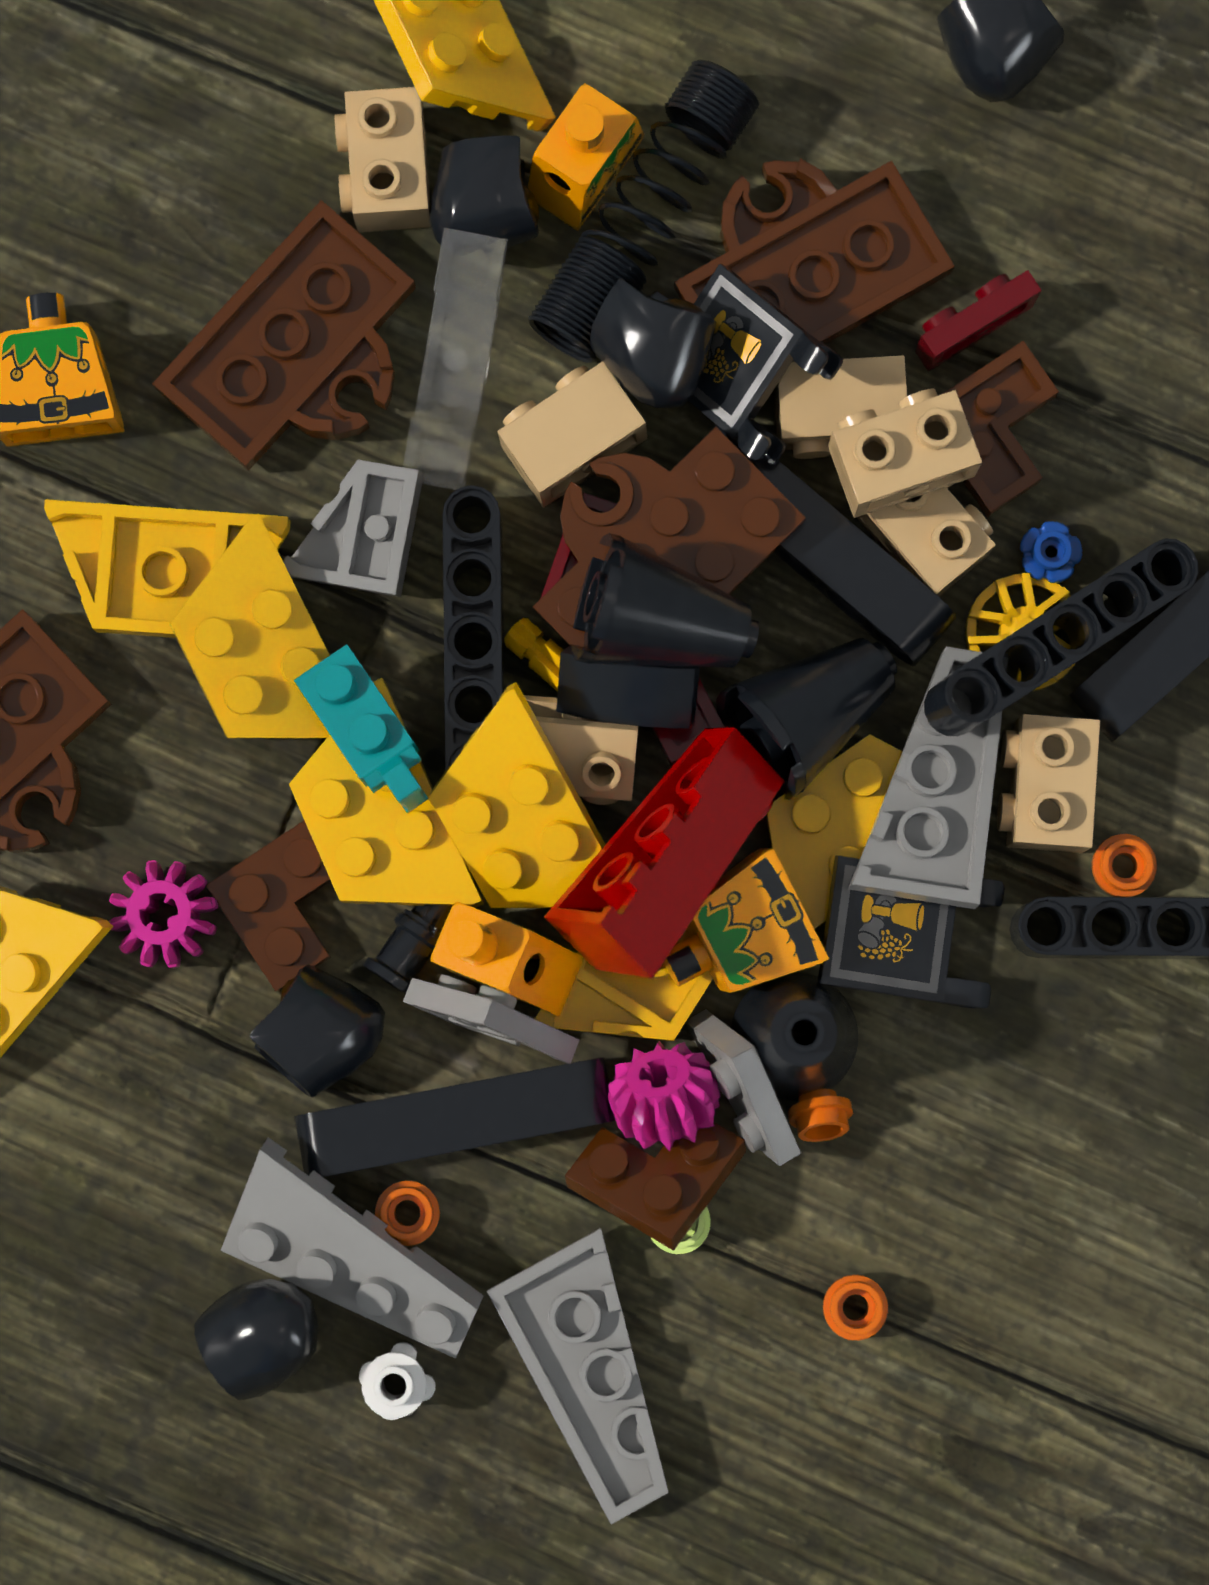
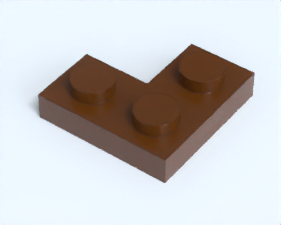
(993, 403)
(263, 900)
(658, 1192)

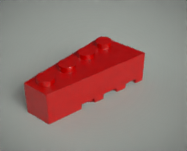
(667, 856)

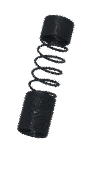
(710, 111)

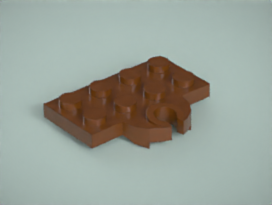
(827, 251)
(293, 342)
(704, 516)
(41, 711)

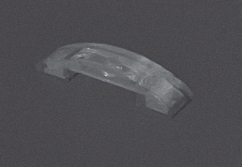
(456, 357)

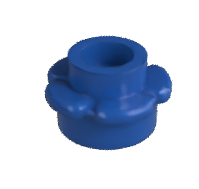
(1039, 564)

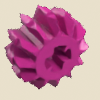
(145, 902)
(664, 1095)

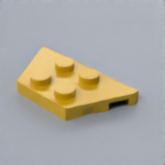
(466, 58)
(142, 560)
(251, 640)
(515, 810)
(830, 820)
(371, 842)
(37, 956)
(628, 1003)

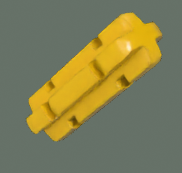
(544, 657)

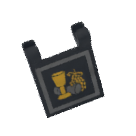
(748, 358)
(896, 943)

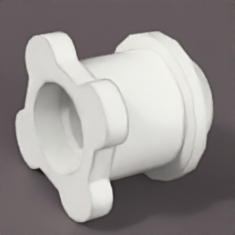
(402, 1362)

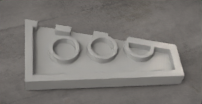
(936, 809)
(581, 1358)

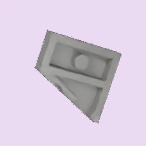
(364, 532)
(489, 1014)
(746, 1087)

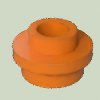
(1141, 856)
(820, 1115)
(427, 1203)
(875, 1313)

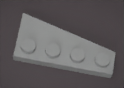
(323, 1245)

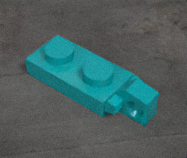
(363, 726)

